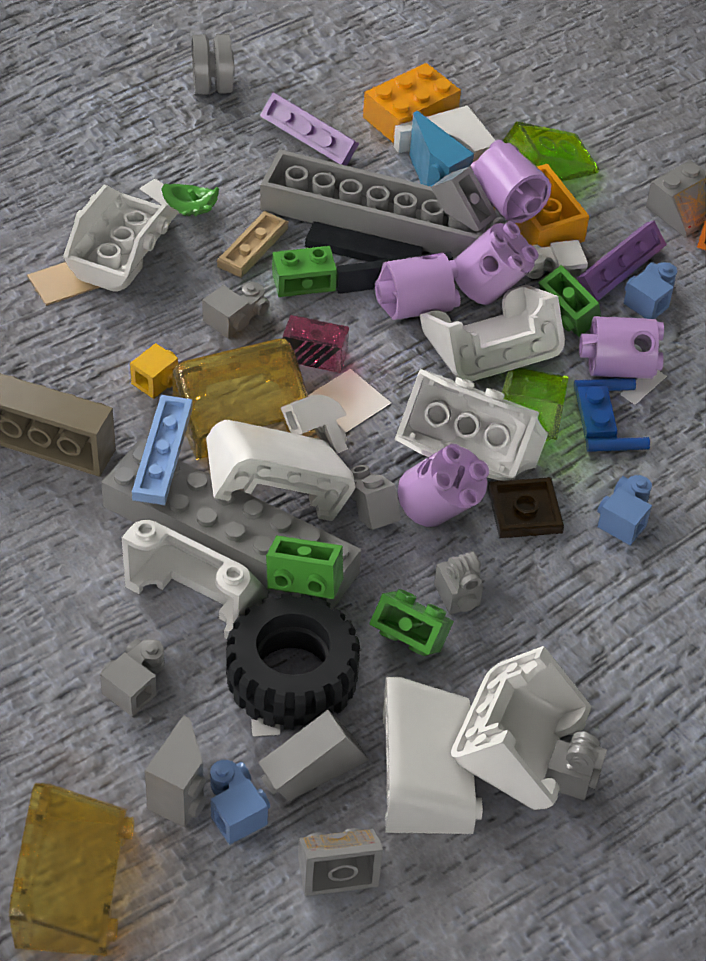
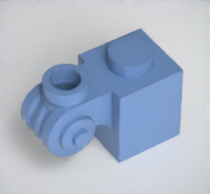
(651, 290)
(627, 509)
(237, 806)

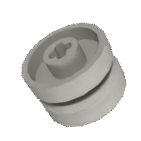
(213, 63)

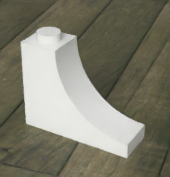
(458, 123)

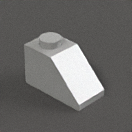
(464, 199)

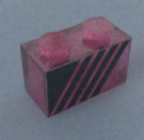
(317, 343)

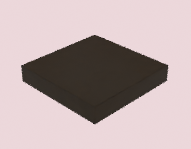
(525, 507)

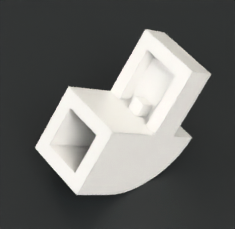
(317, 413)

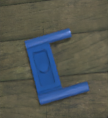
(598, 415)

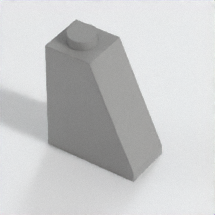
(311, 757)

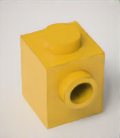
(153, 370)

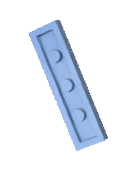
(162, 450)

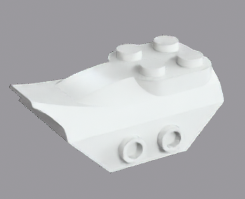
(114, 237)
(484, 422)

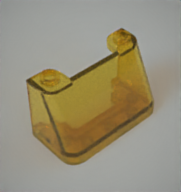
(238, 386)
(67, 872)

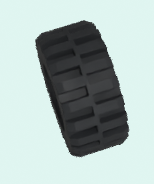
(292, 624)

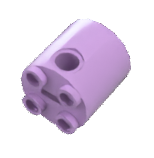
(511, 182)
(494, 263)
(417, 286)
(612, 347)
(443, 486)

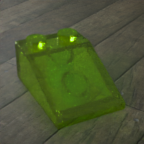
(554, 147)
(540, 393)

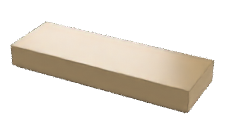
(252, 244)

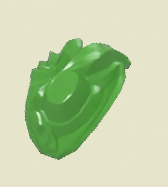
(190, 199)

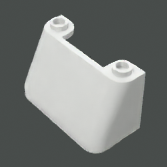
(521, 336)
(254, 455)
(159, 554)
(516, 725)
(424, 781)

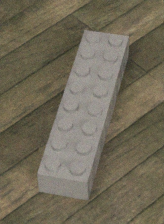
(362, 202)
(234, 528)

